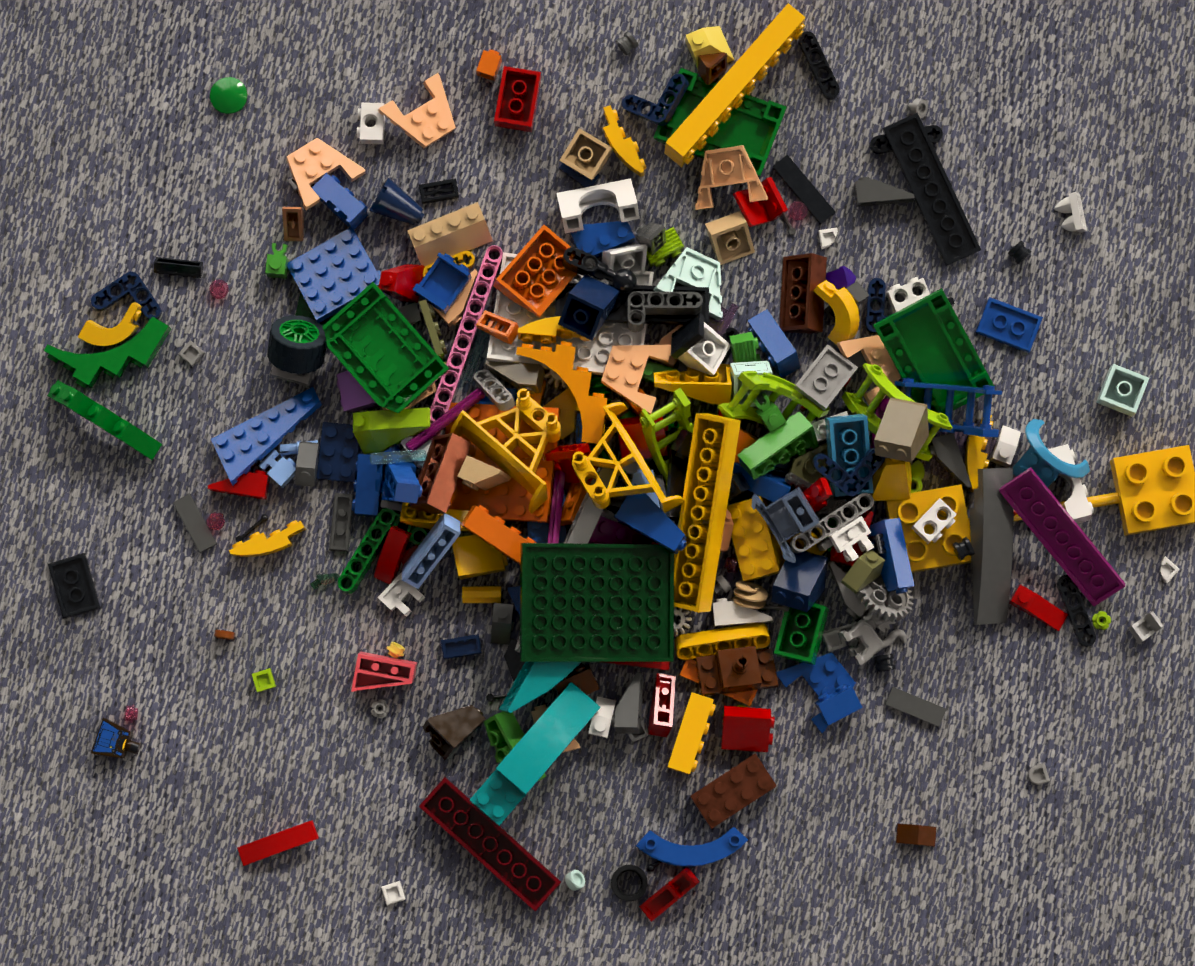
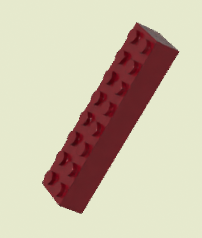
(490, 844)

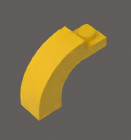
(845, 311)
(101, 336)

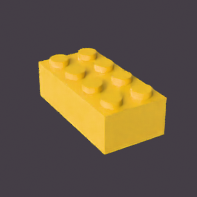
(754, 542)
(690, 733)

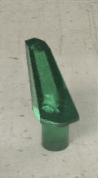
(324, 579)

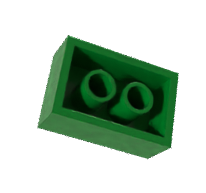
(801, 634)

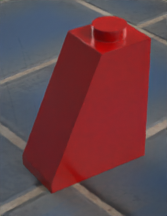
(401, 280)

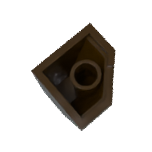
(452, 729)

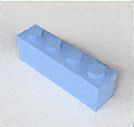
(431, 550)

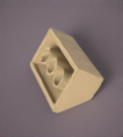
(450, 234)

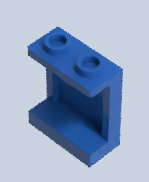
(443, 283)

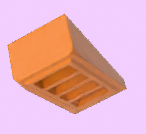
(507, 334)

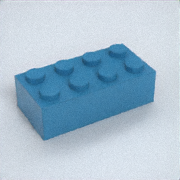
(846, 446)

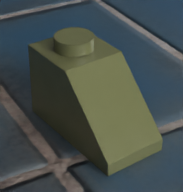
(864, 571)

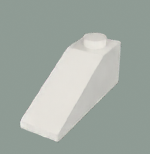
(730, 614)

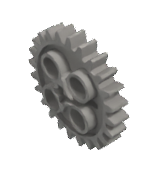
(885, 603)

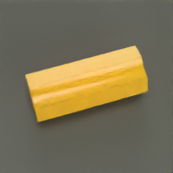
(481, 594)

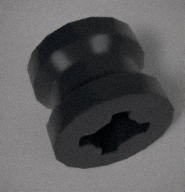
(1019, 252)
(963, 548)
(885, 662)

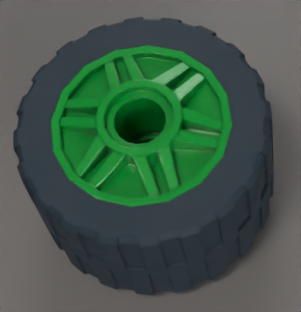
(297, 344)

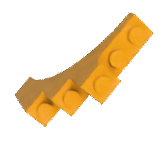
(578, 382)

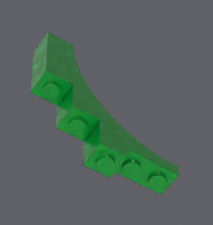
(140, 348)
(104, 419)

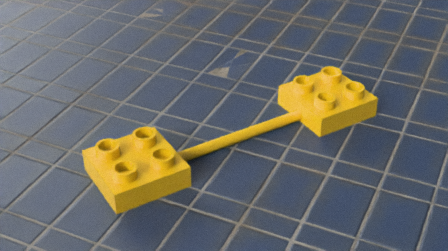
(1151, 490)

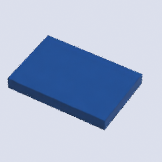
(1009, 325)

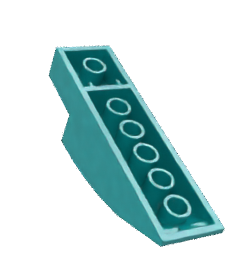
(533, 681)
(534, 754)

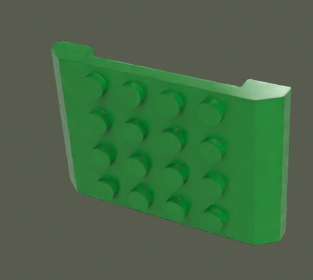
(751, 124)
(933, 348)

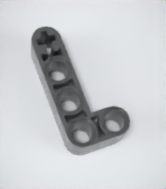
(663, 308)

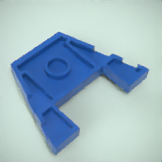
(821, 677)

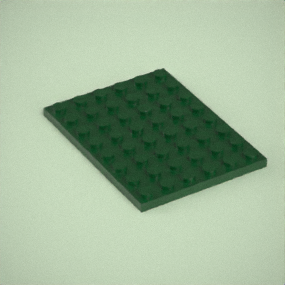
(596, 603)

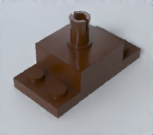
(736, 671)

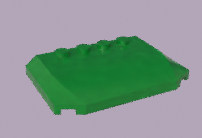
(383, 350)

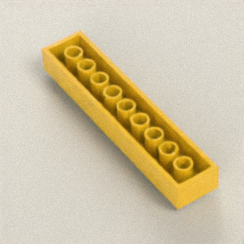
(735, 85)
(704, 509)

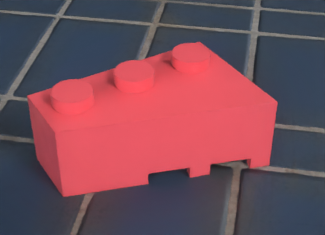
(382, 671)

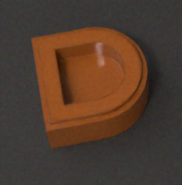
(221, 634)

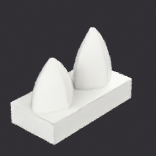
(1072, 205)

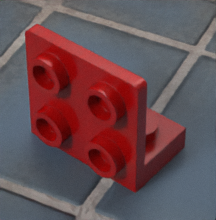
(761, 211)
(564, 456)

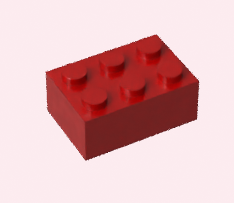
(517, 99)

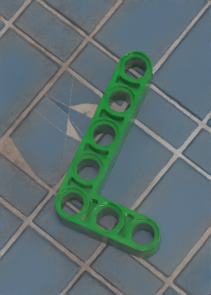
(376, 544)

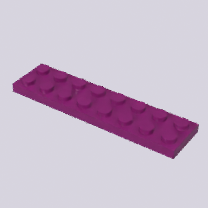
(1062, 537)

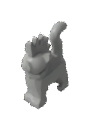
(868, 639)

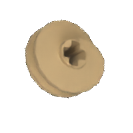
(750, 595)

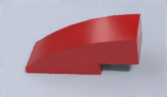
(392, 554)
(669, 894)

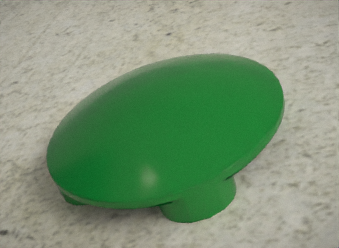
(228, 95)

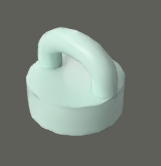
(575, 880)

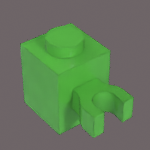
(277, 264)
(769, 414)

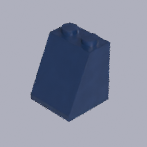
(588, 307)
(801, 582)

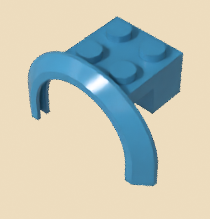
(1043, 461)

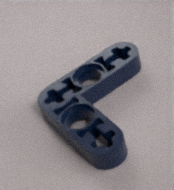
(657, 109)
(132, 289)
(871, 291)
(846, 477)

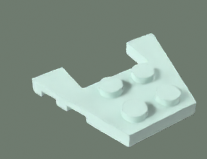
(695, 270)

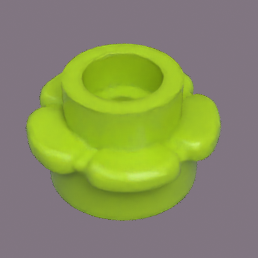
(1101, 625)

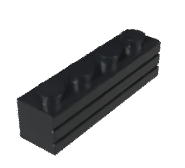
(178, 267)

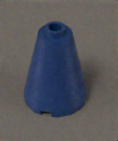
(396, 204)

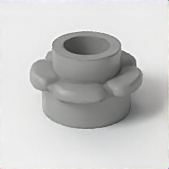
(380, 703)

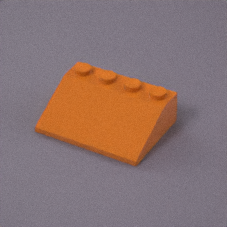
(537, 273)

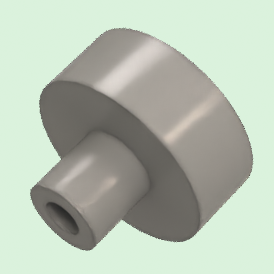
(919, 106)
(722, 584)

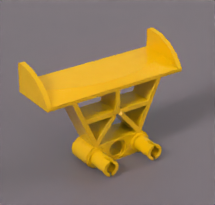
(546, 431)
(598, 493)

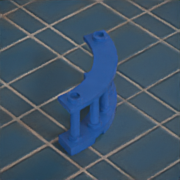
(968, 426)
(691, 855)

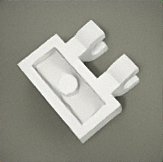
(850, 534)
(397, 592)

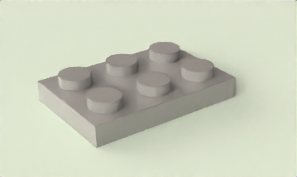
(825, 377)

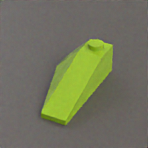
(384, 428)

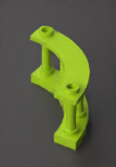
(778, 386)
(857, 405)
(681, 413)

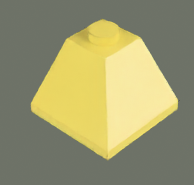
(707, 41)

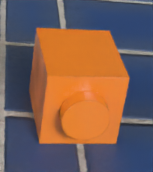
(489, 64)

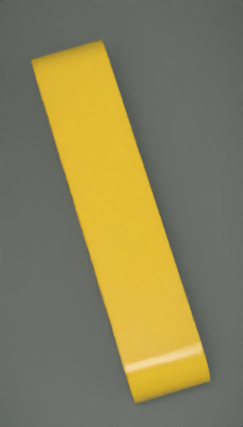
(708, 642)

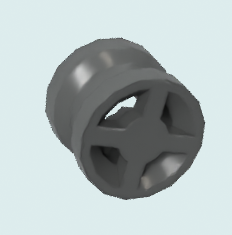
(627, 43)

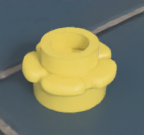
(395, 650)

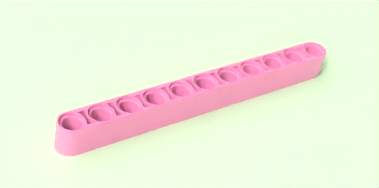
(463, 334)

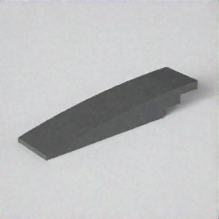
(993, 547)

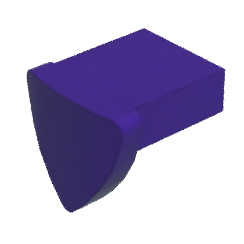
(841, 277)

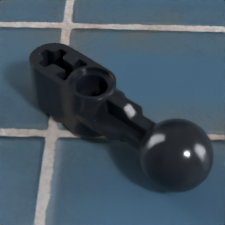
(622, 280)

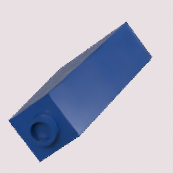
(769, 486)
(649, 520)
(896, 568)

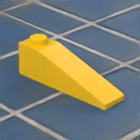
(698, 385)

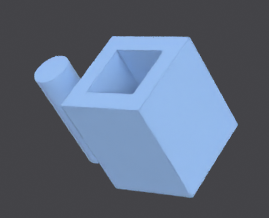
(281, 471)

